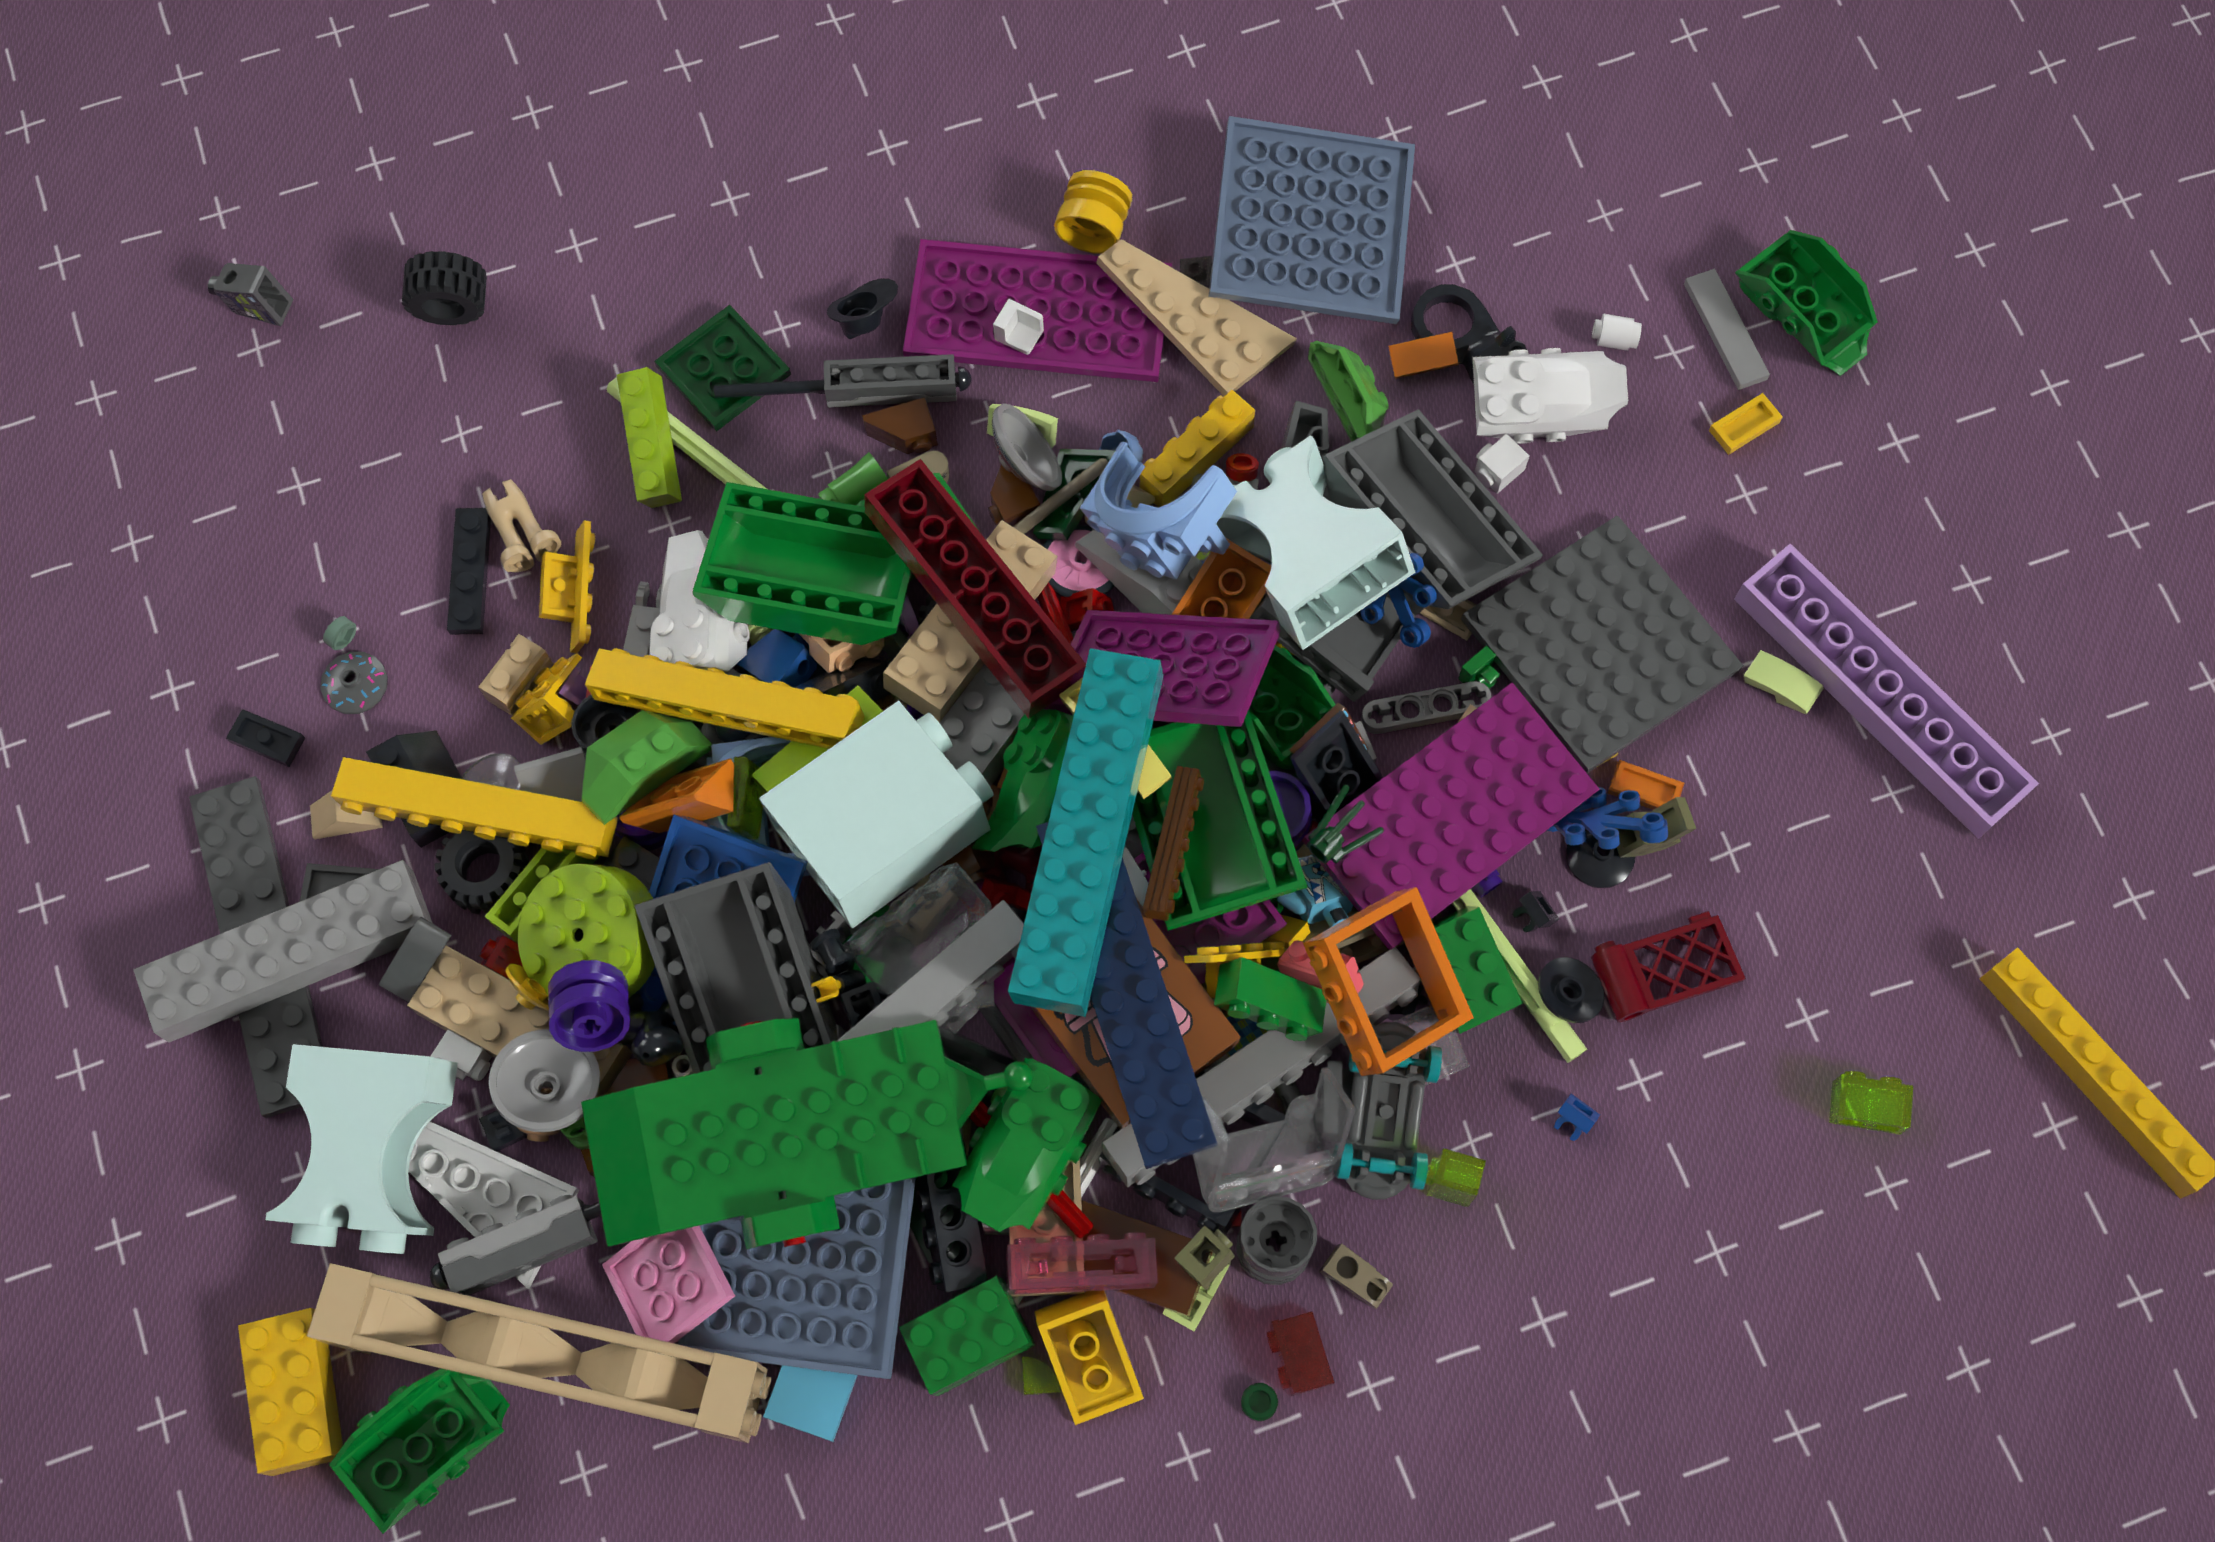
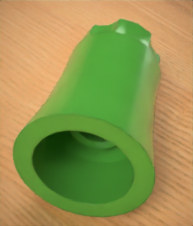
(855, 482)

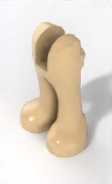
(515, 506)

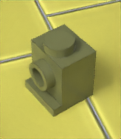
(1192, 1255)

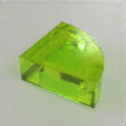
(1038, 1378)

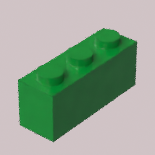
(1270, 999)

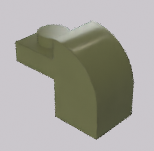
(1679, 824)

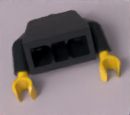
(855, 994)

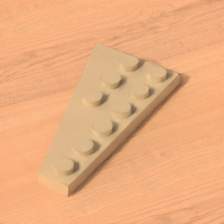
(1211, 332)

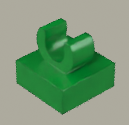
(1480, 668)

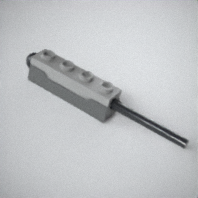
(870, 382)
(516, 1247)

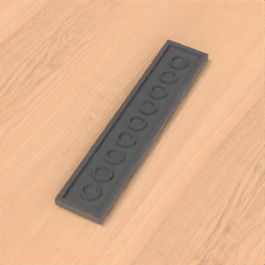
(244, 887)

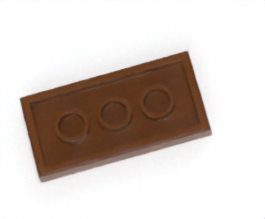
(1175, 1287)

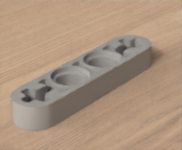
(1424, 702)

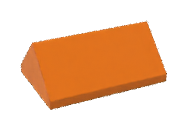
(1226, 585)
(692, 794)

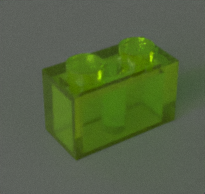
(1871, 1103)
(1454, 1177)

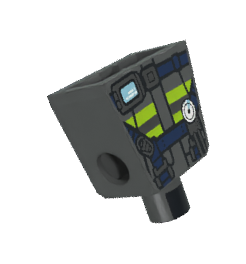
(251, 292)

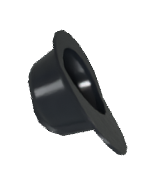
(863, 308)

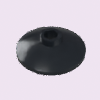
(1595, 869)
(1580, 984)

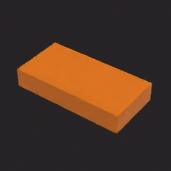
(1423, 355)
(1651, 786)

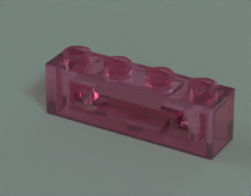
(1095, 1248)

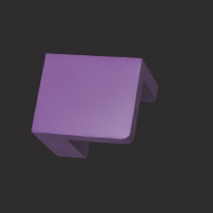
(573, 688)

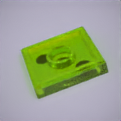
(747, 805)

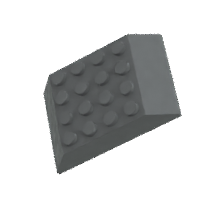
(1436, 505)
(734, 958)

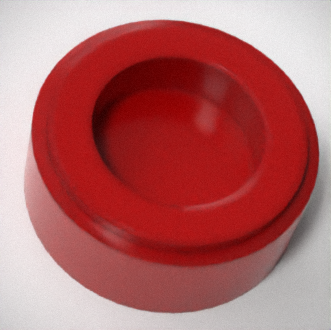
(1242, 467)

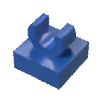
(1578, 1114)

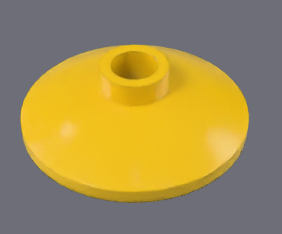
(530, 991)

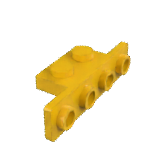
(565, 587)
(1227, 953)

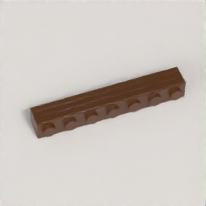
(1173, 843)

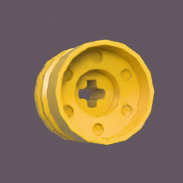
(1093, 211)

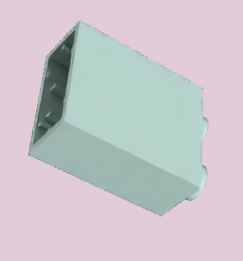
(879, 811)

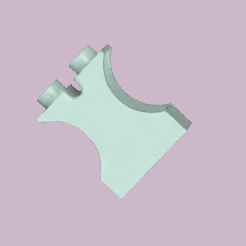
(1321, 554)
(363, 1129)

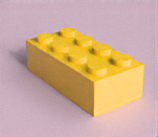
(289, 1394)

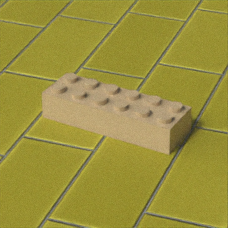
(937, 659)
(485, 1011)

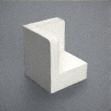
(1018, 327)

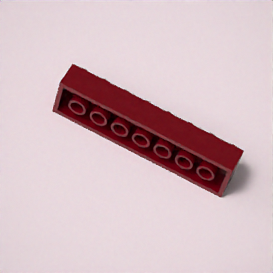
(974, 588)

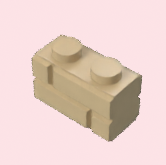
(514, 674)

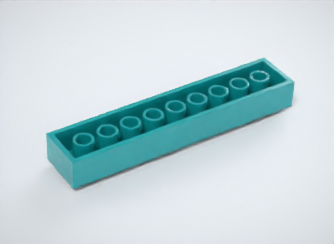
(1086, 833)

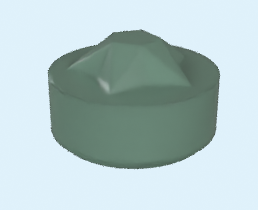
(339, 633)

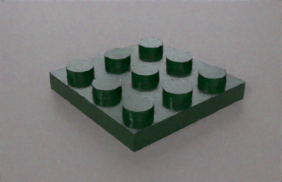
(721, 354)

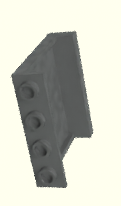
(1351, 651)

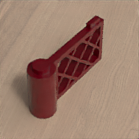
(1624, 977)

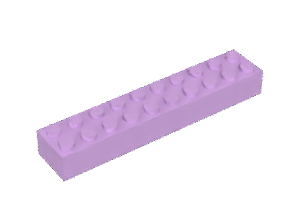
(1885, 691)

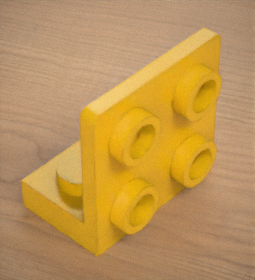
(543, 711)

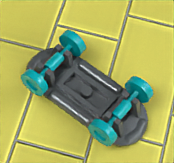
(1387, 1118)

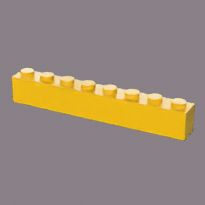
(723, 698)
(471, 807)
(2100, 1074)

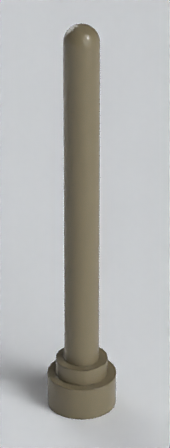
(1061, 496)

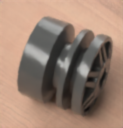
(1290, 1226)

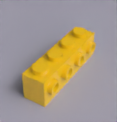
(1197, 448)

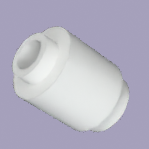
(1616, 332)

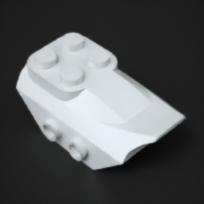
(1546, 394)
(686, 626)

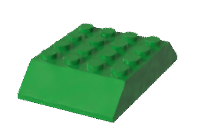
(801, 567)
(1239, 834)

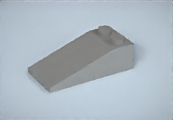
(1139, 586)

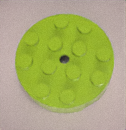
(585, 916)

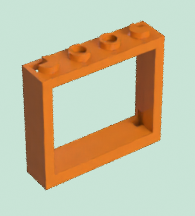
(1430, 964)

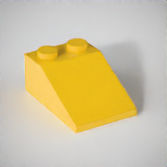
(1088, 1355)

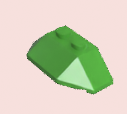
(1349, 388)
(637, 761)

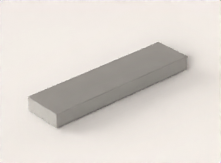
(1726, 329)

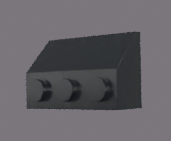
(420, 753)

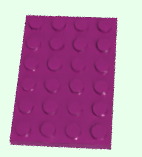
(1206, 661)

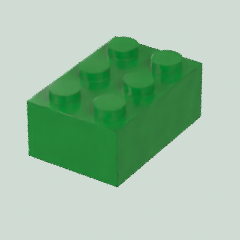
(1477, 965)
(966, 1336)

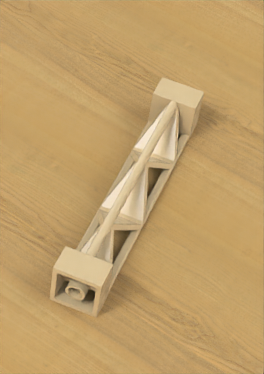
(519, 1349)

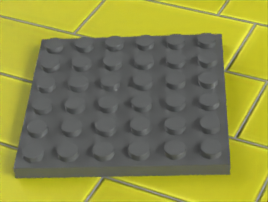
(1602, 643)

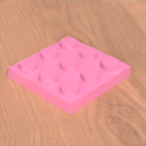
(668, 1283)

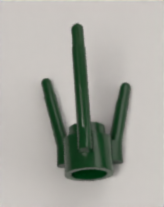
(1326, 843)

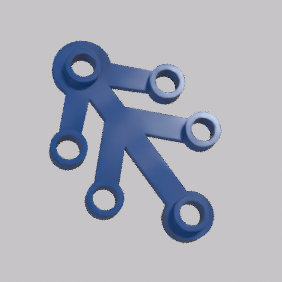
(1409, 624)
(1652, 826)

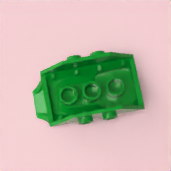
(1813, 297)
(1286, 705)
(1030, 783)
(1026, 1149)
(418, 1443)

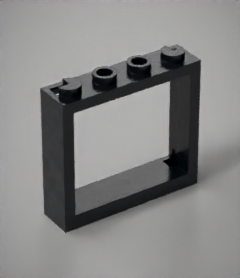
(1183, 1204)

